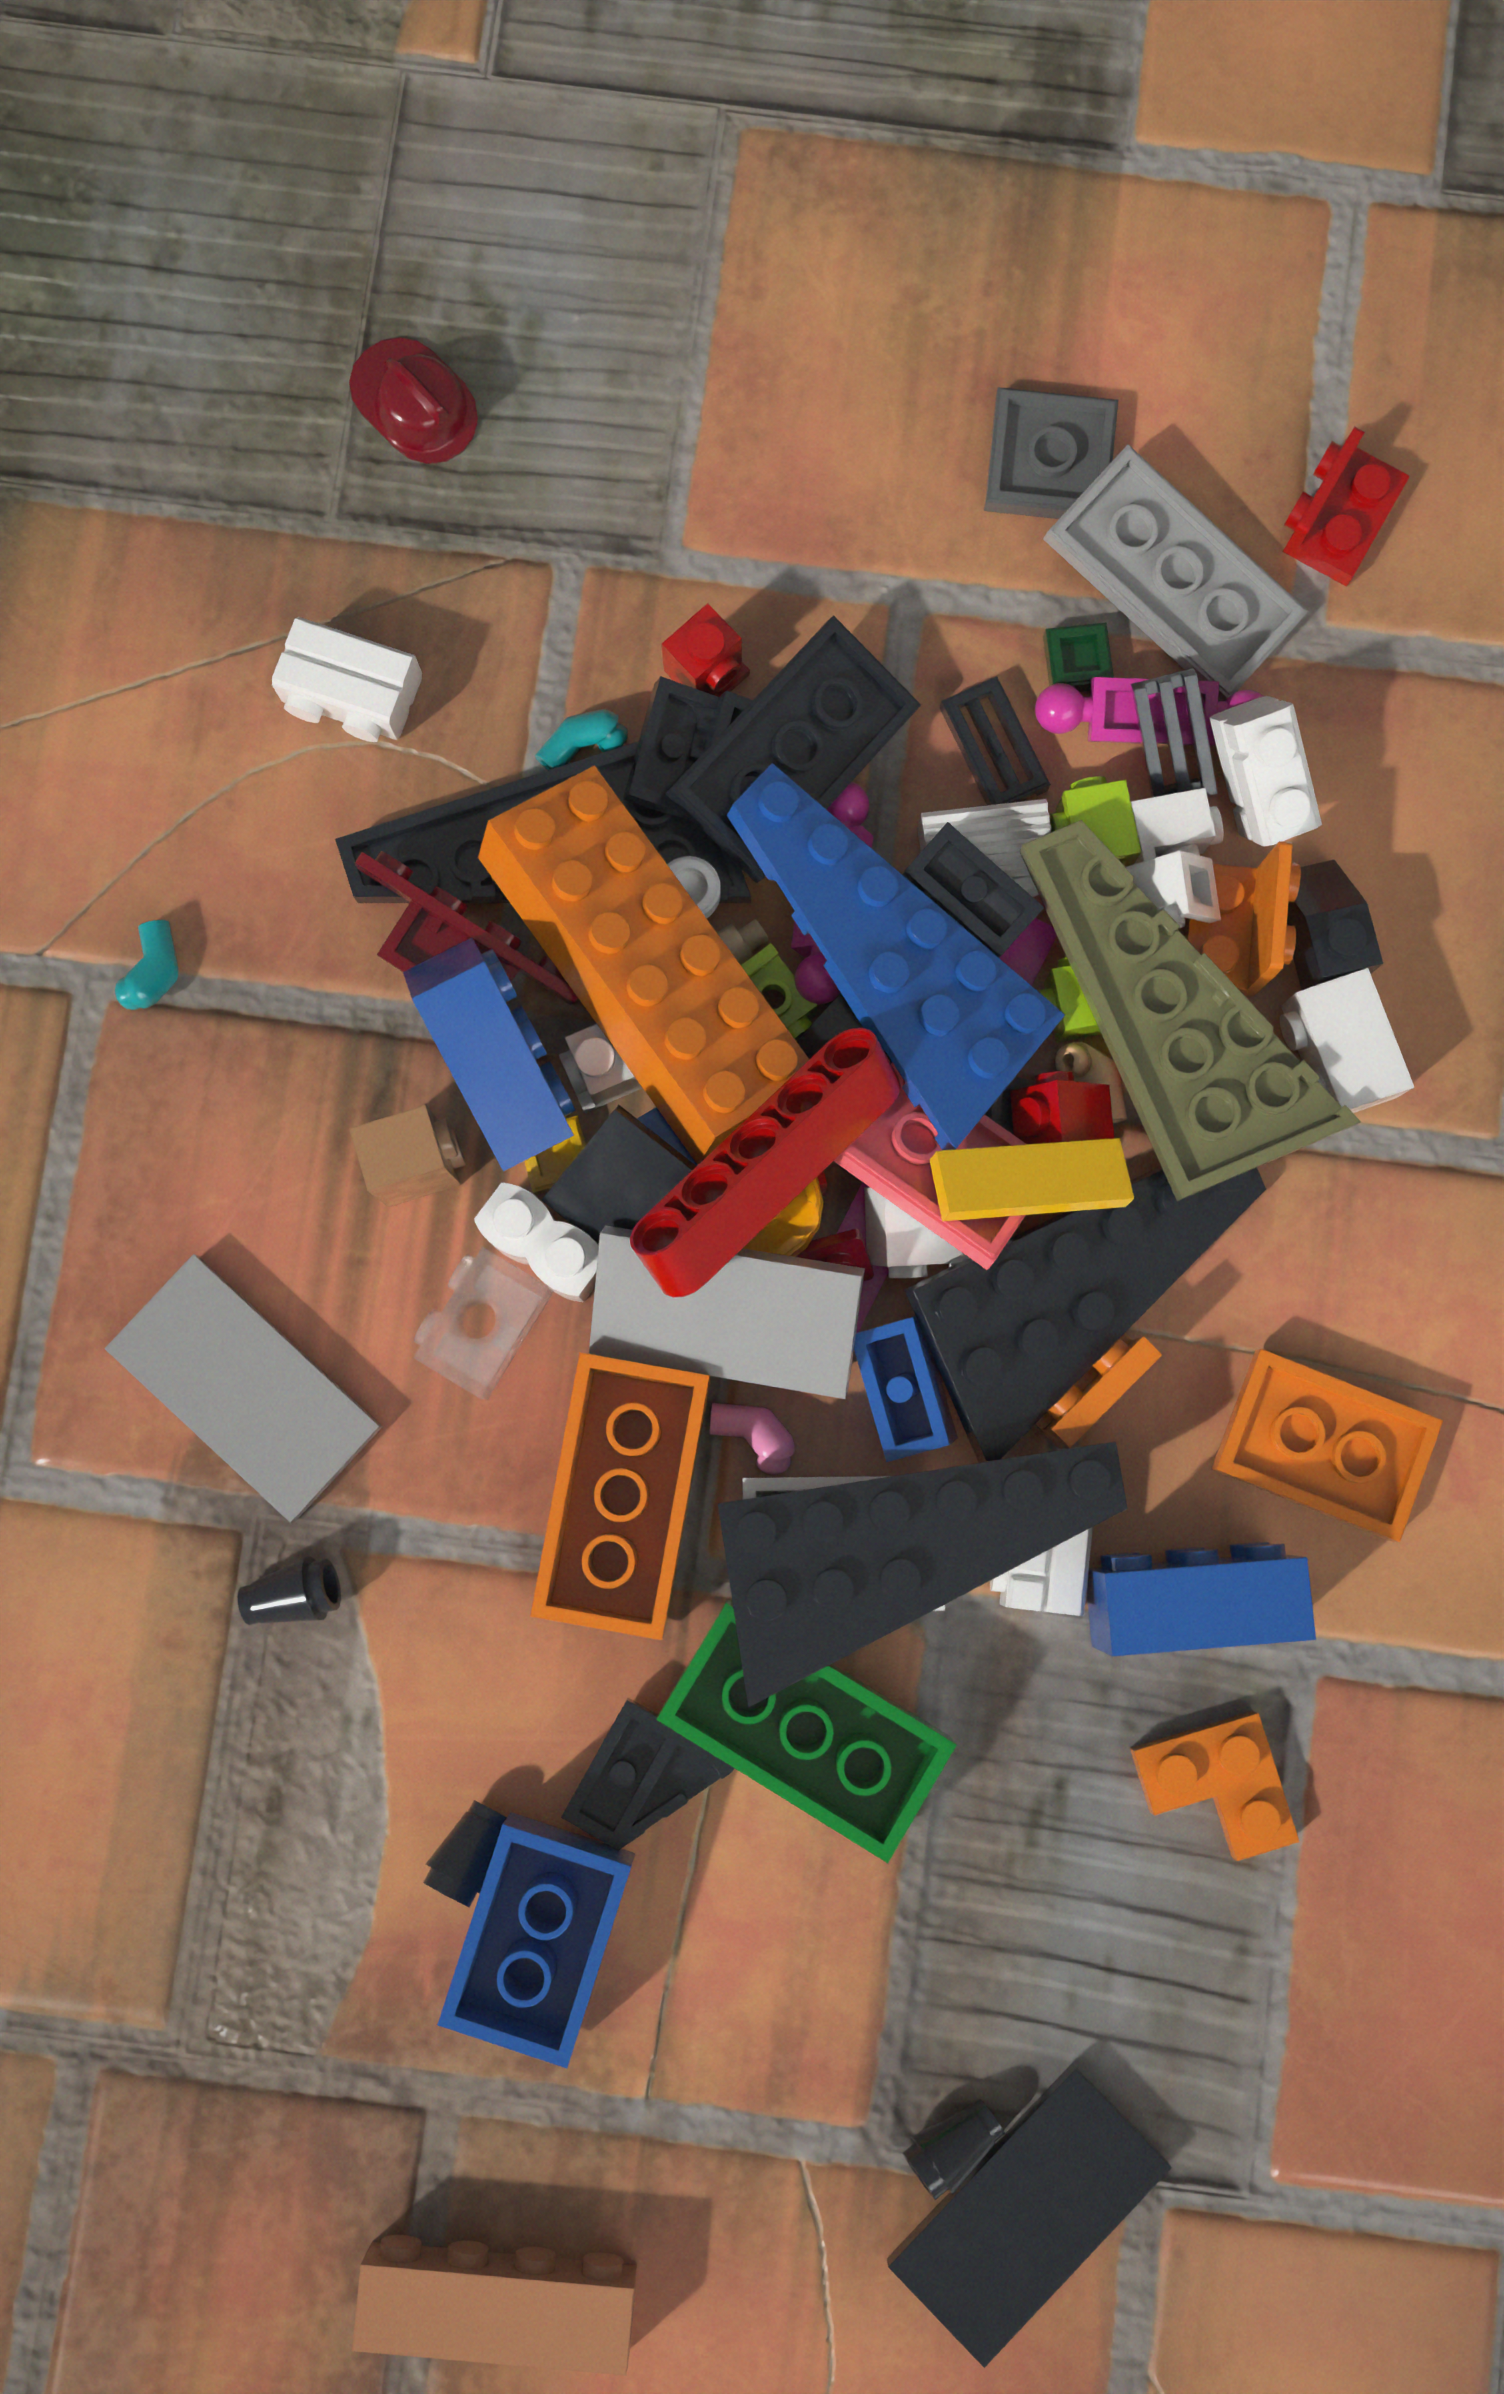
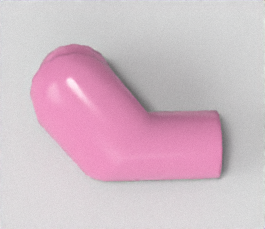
(760, 1429)

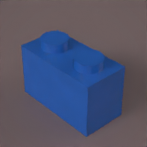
(904, 1389)

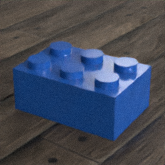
(491, 1051)
(1199, 1600)
(536, 1939)

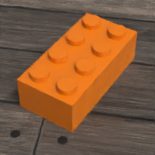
(621, 1496)

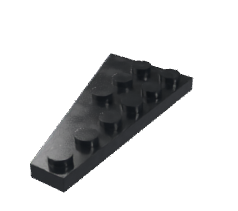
(446, 839)
(1060, 1299)
(865, 1557)

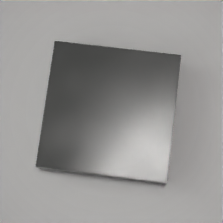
(1046, 450)

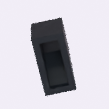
(1331, 927)

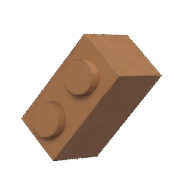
(408, 1155)

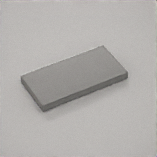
(1175, 573)
(752, 1322)
(243, 1388)

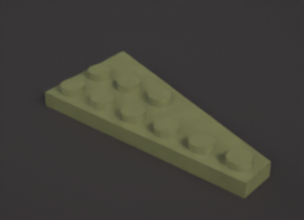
(1186, 1041)

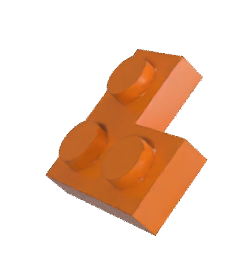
(1225, 1763)

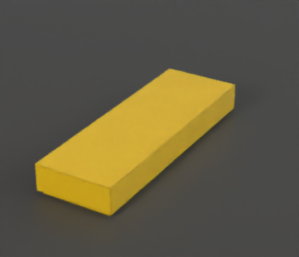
(1031, 1179)

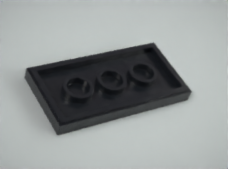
(812, 721)
(1028, 2215)

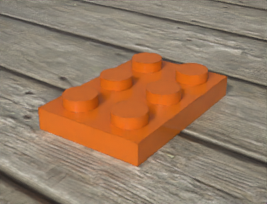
(1327, 1445)

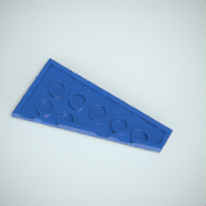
(909, 971)

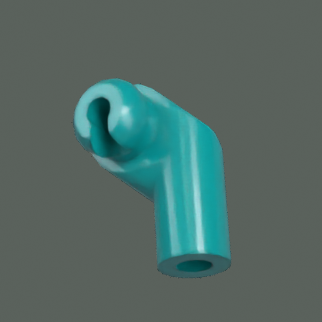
(582, 730)
(154, 972)

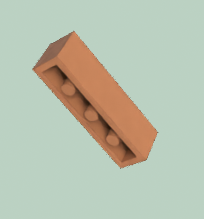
(495, 2305)

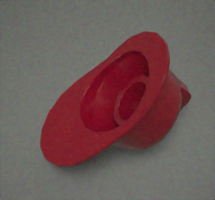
(414, 400)

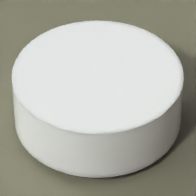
(699, 881)

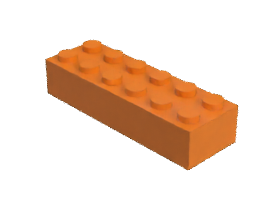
(641, 958)

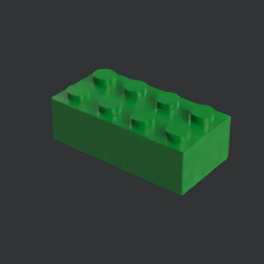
(817, 1744)

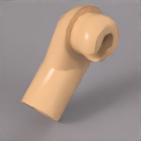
(1093, 1067)

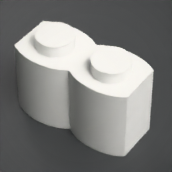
(530, 1235)

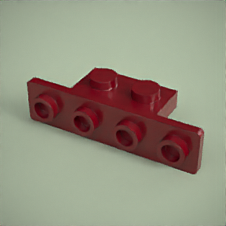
(437, 924)

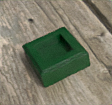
(1077, 654)

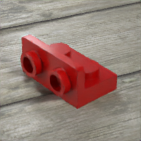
(1346, 512)

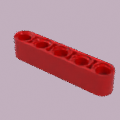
(765, 1162)

